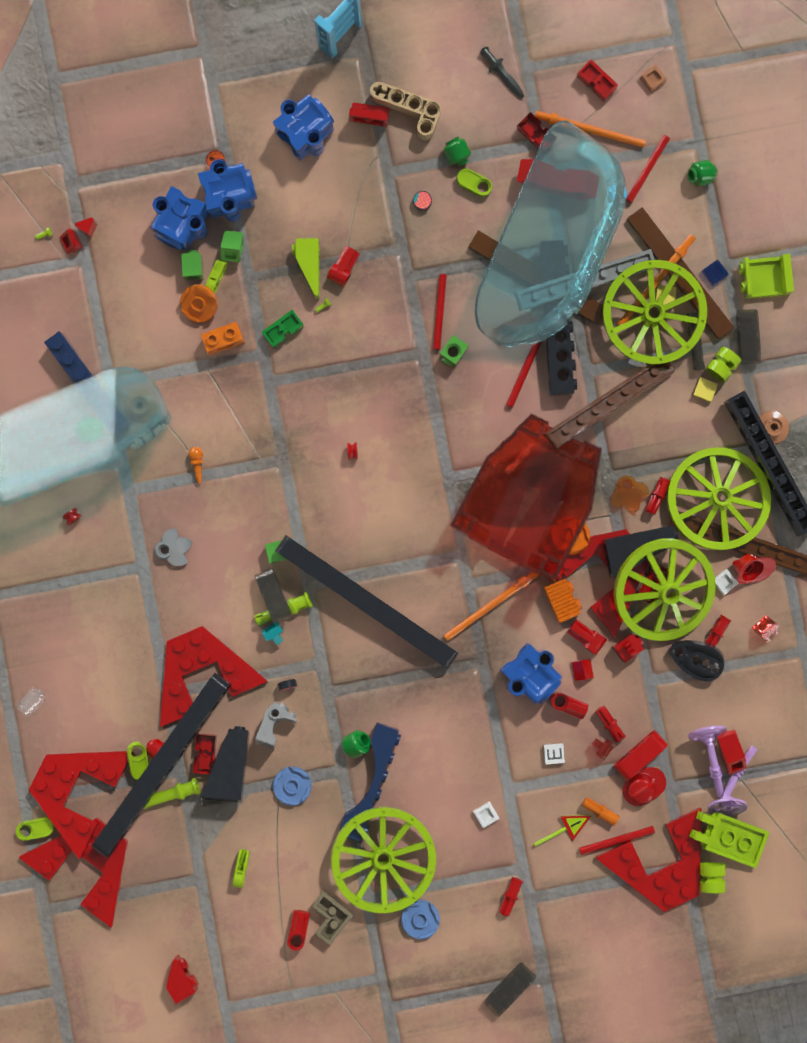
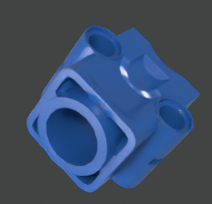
(306, 124)
(227, 190)
(178, 221)
(536, 679)

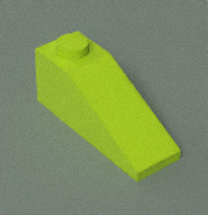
(307, 257)

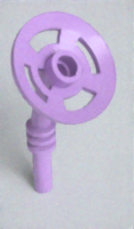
(708, 736)
(728, 803)

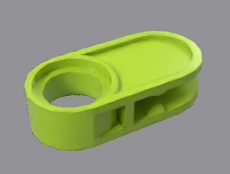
(470, 180)
(216, 275)
(139, 763)
(39, 828)
(241, 868)

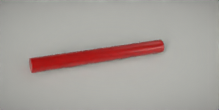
(647, 169)
(439, 312)
(523, 374)
(617, 840)

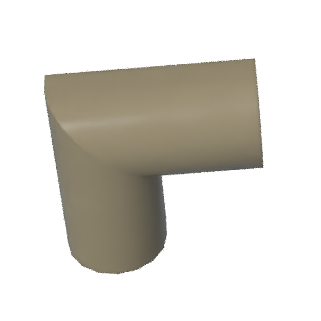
(336, 917)

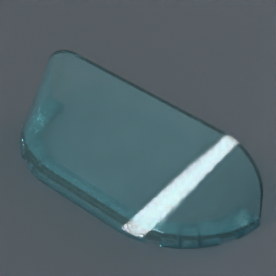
(552, 239)
(77, 430)

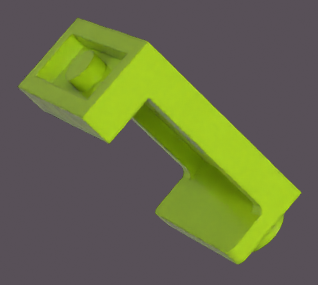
(766, 277)

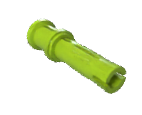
(294, 605)
(179, 791)

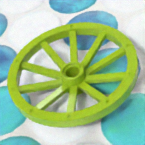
(677, 271)
(759, 479)
(663, 587)
(412, 896)

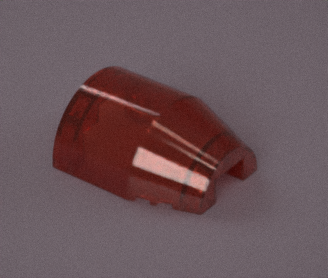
(531, 498)

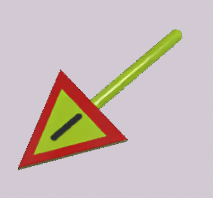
(573, 825)

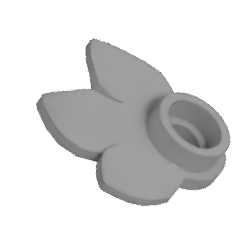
(176, 548)

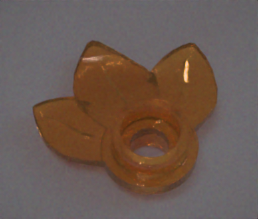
(629, 496)

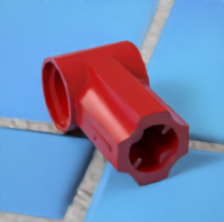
(341, 270)
(590, 639)
(570, 705)
(298, 928)

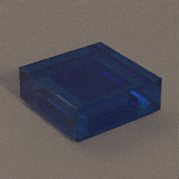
(715, 272)

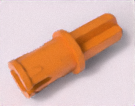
(600, 811)

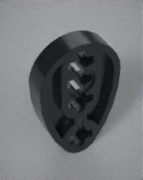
(705, 651)

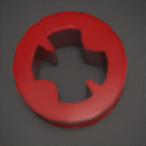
(352, 451)
(71, 516)

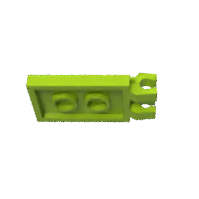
(731, 838)

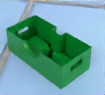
(282, 327)

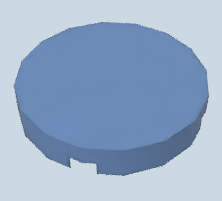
(292, 785)
(420, 919)

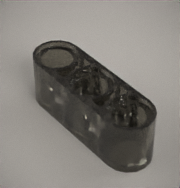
(748, 336)
(273, 595)
(509, 989)

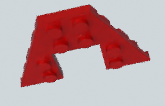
(605, 606)
(195, 651)
(56, 781)
(672, 883)
(103, 896)

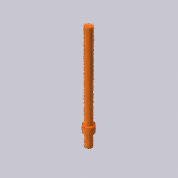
(553, 119)
(679, 253)
(523, 582)

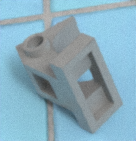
(265, 735)

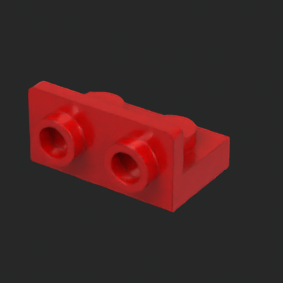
(369, 114)

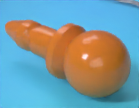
(195, 455)

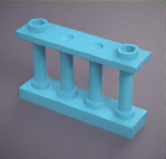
(336, 25)

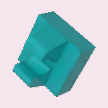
(273, 632)

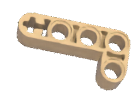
(403, 106)

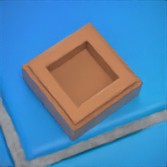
(653, 78)

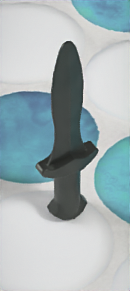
(497, 66)

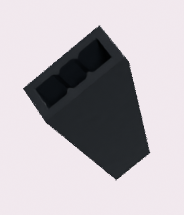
(620, 547)
(229, 770)

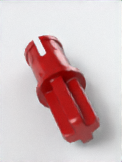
(657, 496)
(718, 630)
(610, 724)
(510, 896)

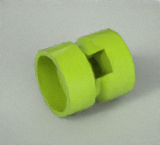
(723, 364)
(712, 877)

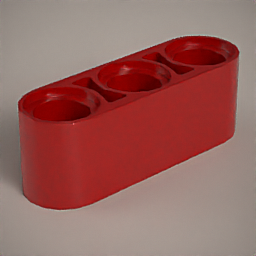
(640, 755)

